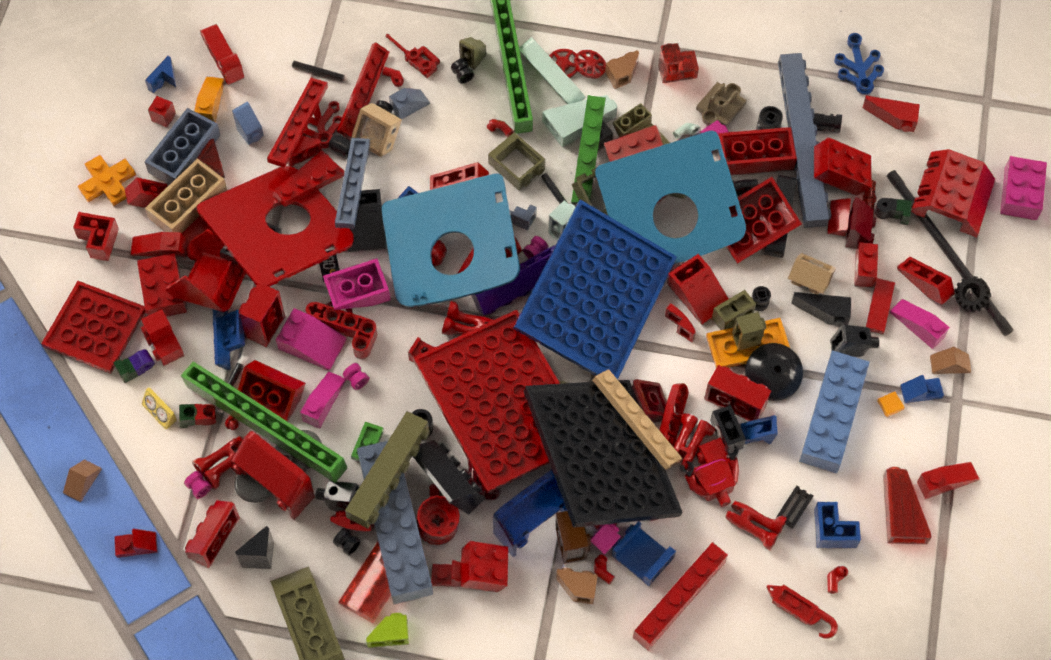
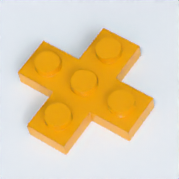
(106, 180)

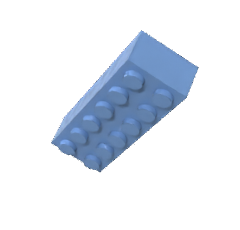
(834, 411)

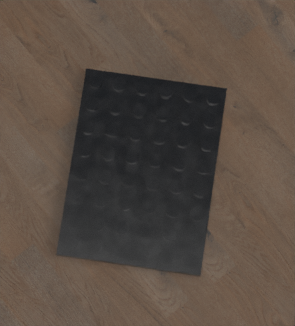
(598, 458)

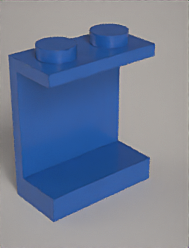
(642, 554)

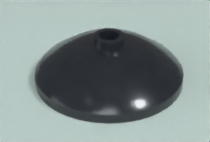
(761, 366)

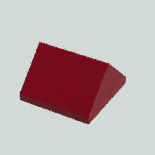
(650, 399)

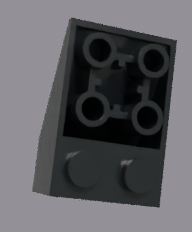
(369, 223)

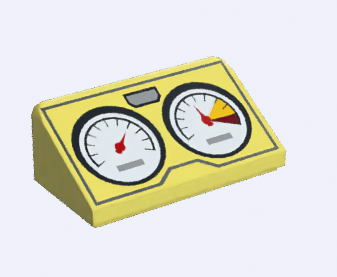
(158, 409)

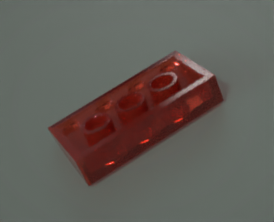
(368, 588)

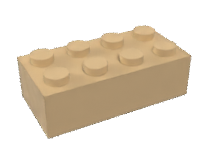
(177, 205)

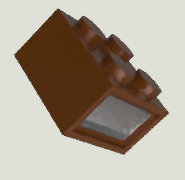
(572, 541)

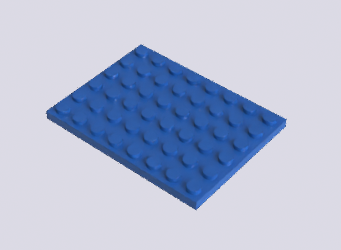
(595, 292)

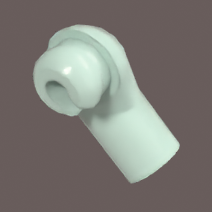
(687, 129)

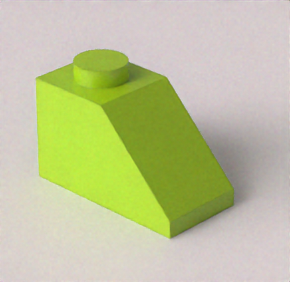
(390, 632)

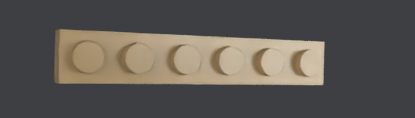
(637, 419)

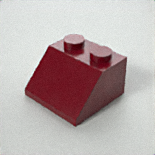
(860, 224)

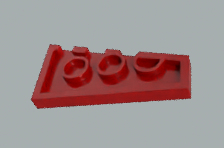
(309, 178)

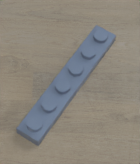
(352, 183)

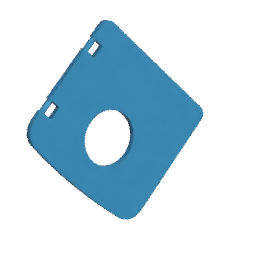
(684, 167)
(421, 219)

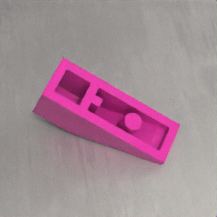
(920, 322)
(322, 399)

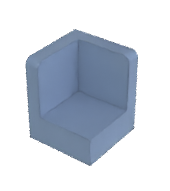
(522, 217)

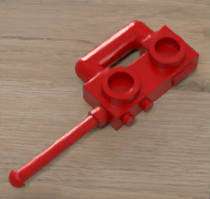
(415, 58)

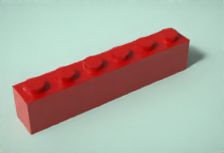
(680, 596)

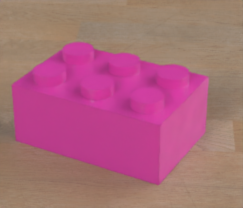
(1023, 188)

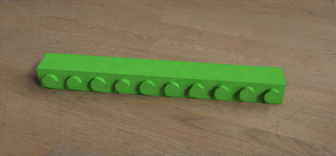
(512, 66)
(264, 422)

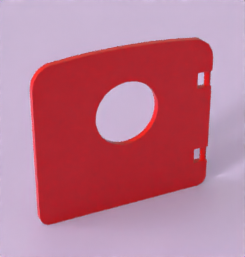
(241, 226)

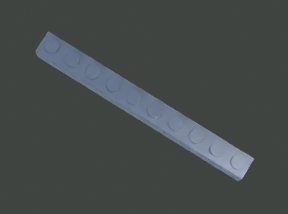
(800, 119)

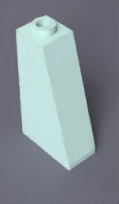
(567, 120)

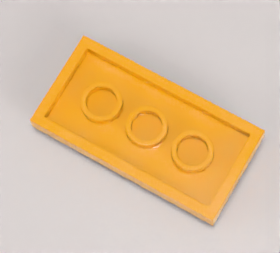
(725, 350)

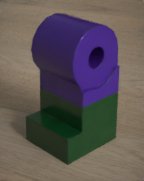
(134, 365)

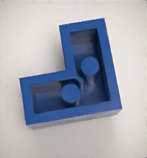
(831, 531)

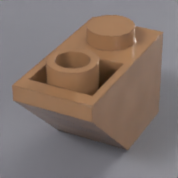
(621, 70)
(578, 585)

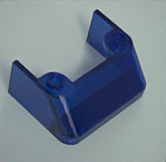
(527, 512)

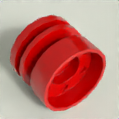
(438, 509)

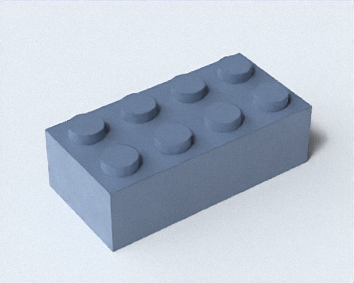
(181, 146)

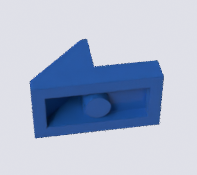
(162, 73)
(921, 390)
(760, 429)

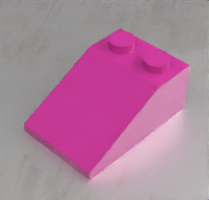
(357, 286)
(310, 340)

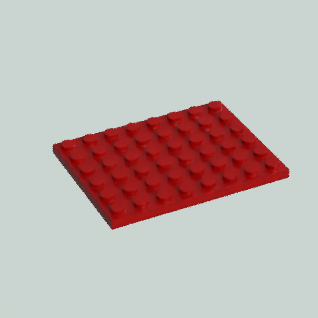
(481, 394)

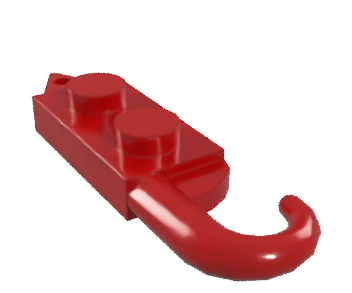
(801, 608)

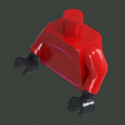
(714, 478)

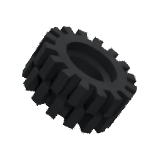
(970, 283)

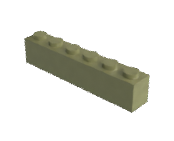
(387, 470)

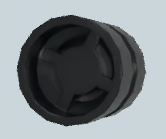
(769, 118)

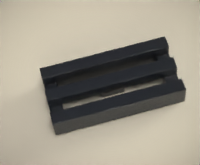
(803, 493)

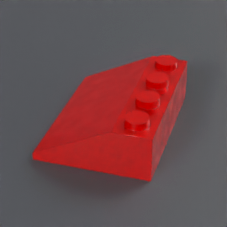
(766, 219)

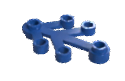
(859, 67)

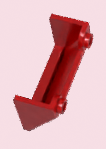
(212, 279)

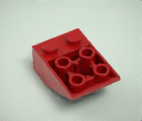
(697, 288)

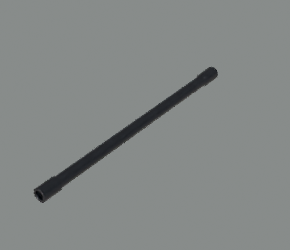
(899, 185)

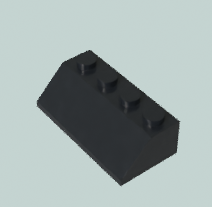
(449, 476)

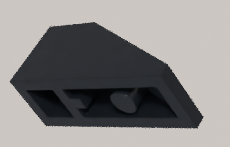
(828, 308)

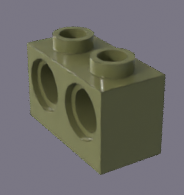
(726, 313)

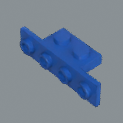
(227, 336)

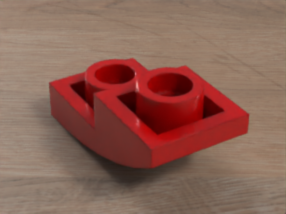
(341, 520)

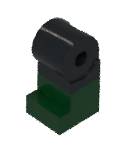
(894, 209)

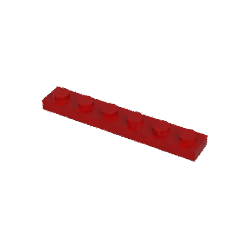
(363, 89)
(297, 122)

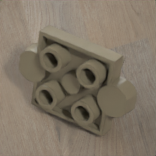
(721, 104)

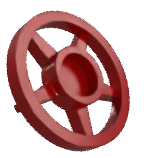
(564, 62)

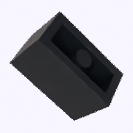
(728, 428)

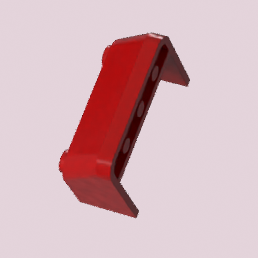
(275, 473)

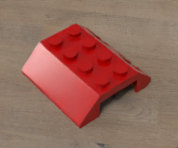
(956, 189)

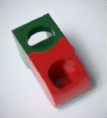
(196, 415)

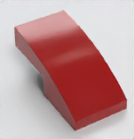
(684, 326)

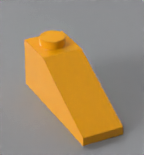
(209, 98)

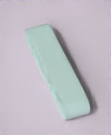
(551, 72)

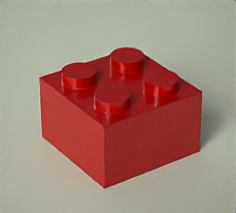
(484, 566)

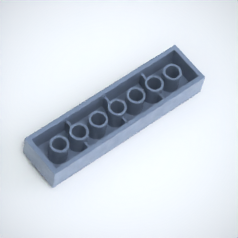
(399, 537)

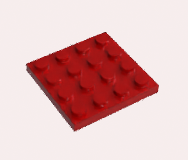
(94, 326)

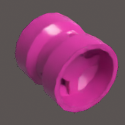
(536, 246)
(356, 376)
(197, 484)

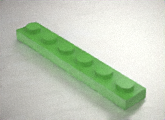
(589, 142)

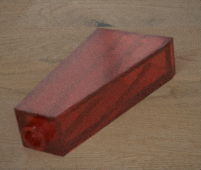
(902, 509)

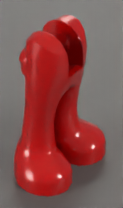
(454, 314)
(689, 423)
(213, 475)
(749, 514)

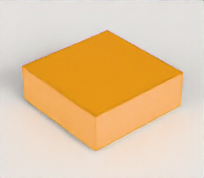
(890, 404)

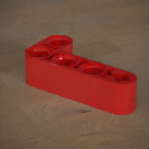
(223, 56)
(324, 313)

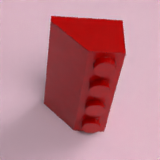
(759, 150)

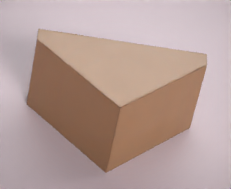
(950, 362)
(80, 479)

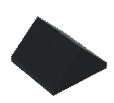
(257, 551)

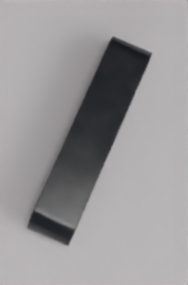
(787, 186)

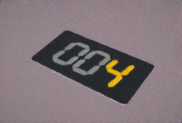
(329, 266)

